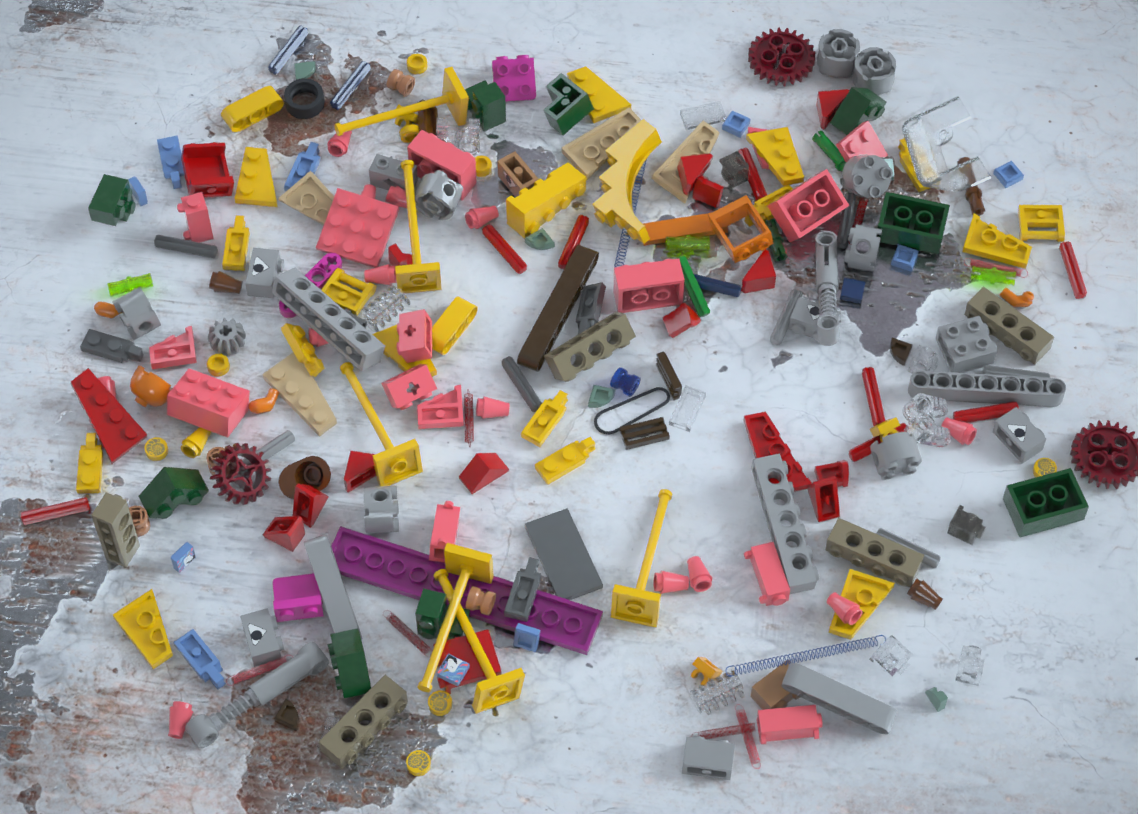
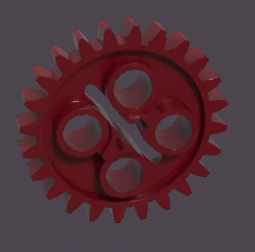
(793, 64)
(1106, 454)

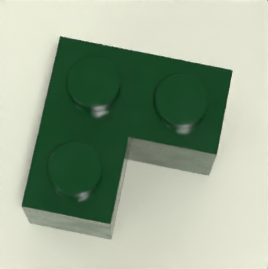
(487, 104)
(568, 104)
(857, 108)
(112, 201)
(171, 488)
(431, 613)
(349, 658)

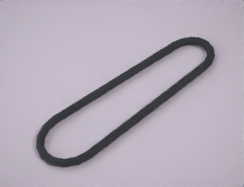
(627, 401)

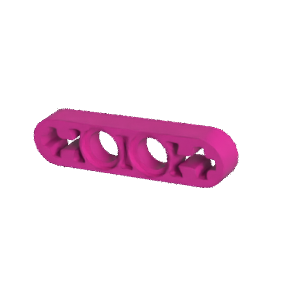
(319, 269)

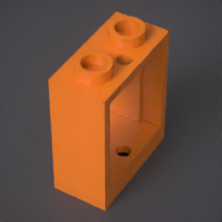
(740, 208)

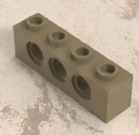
(1021, 327)
(560, 358)
(115, 529)
(869, 542)
(385, 692)

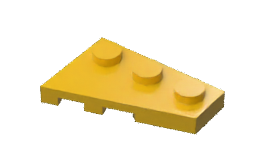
(603, 97)
(779, 153)
(255, 179)
(990, 243)
(389, 338)
(865, 591)
(145, 628)

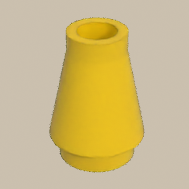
(195, 442)

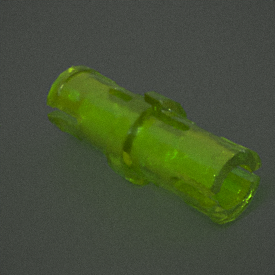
(687, 243)
(993, 275)
(130, 284)

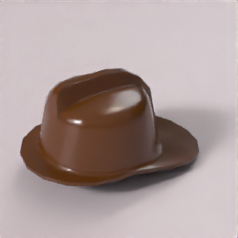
(307, 471)

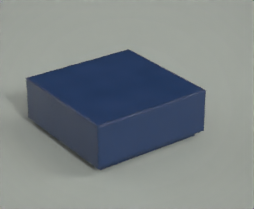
(852, 290)

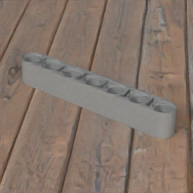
(996, 383)

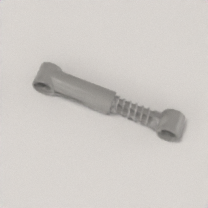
(827, 287)
(308, 661)

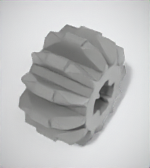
(226, 336)

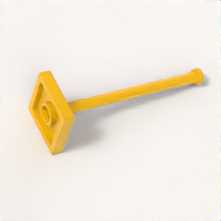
(452, 95)
(417, 276)
(395, 462)
(467, 564)
(635, 603)
(496, 689)

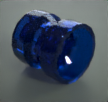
(625, 381)

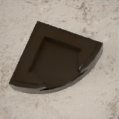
(900, 350)
(287, 715)

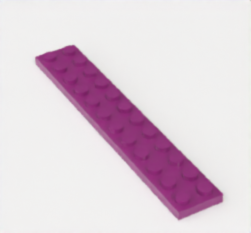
(409, 571)

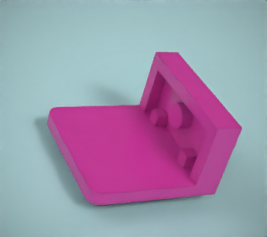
(515, 77)
(297, 598)

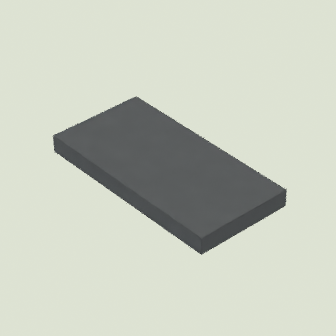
(563, 555)

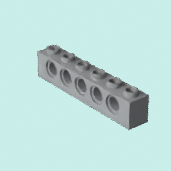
(328, 319)
(773, 467)

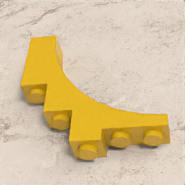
(618, 181)

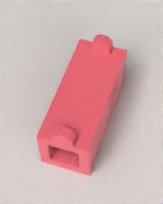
(196, 218)
(444, 530)
(769, 574)
(788, 723)

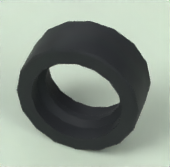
(301, 86)

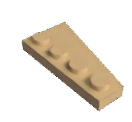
(698, 142)
(588, 151)
(301, 393)

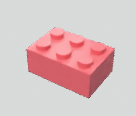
(434, 154)
(808, 205)
(648, 285)
(208, 402)

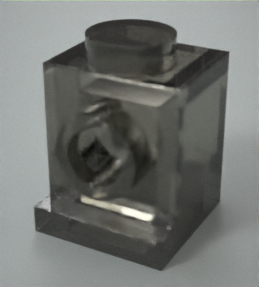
(732, 172)
(966, 526)

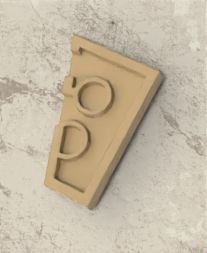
(309, 198)

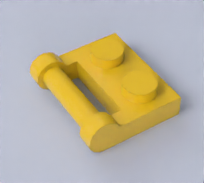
(1043, 217)
(345, 296)

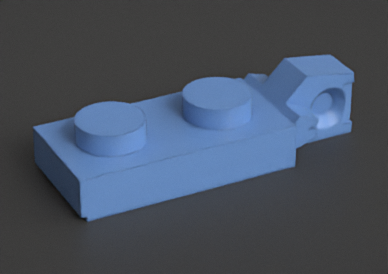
(171, 159)
(303, 164)
(200, 658)

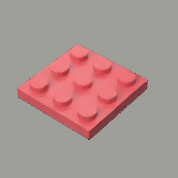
(357, 228)

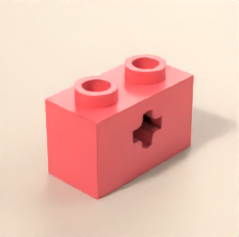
(414, 336)
(396, 386)

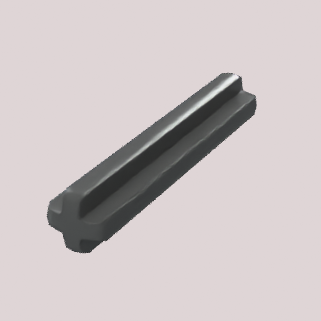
(846, 221)
(185, 246)
(521, 383)

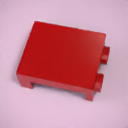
(206, 169)
(461, 649)

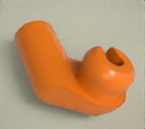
(1017, 300)
(106, 309)
(264, 404)

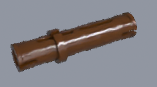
(973, 195)

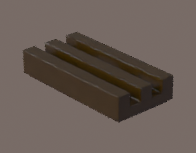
(668, 375)
(643, 429)

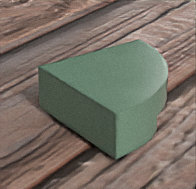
(304, 69)
(540, 240)
(600, 396)
(937, 698)

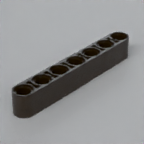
(557, 308)

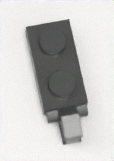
(590, 306)
(110, 347)
(523, 591)

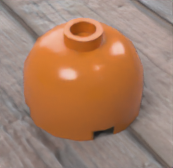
(149, 388)

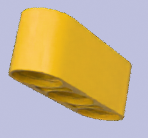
(252, 108)
(452, 324)

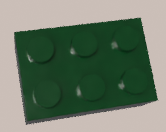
(913, 222)
(1045, 502)

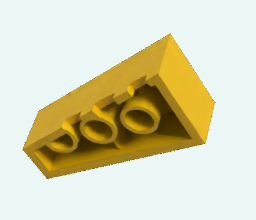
(544, 199)

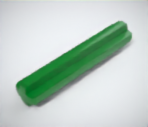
(693, 288)

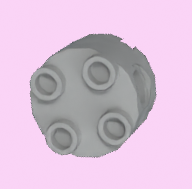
(837, 53)
(874, 70)
(867, 175)
(437, 195)
(863, 234)
(136, 313)
(896, 455)
(381, 509)

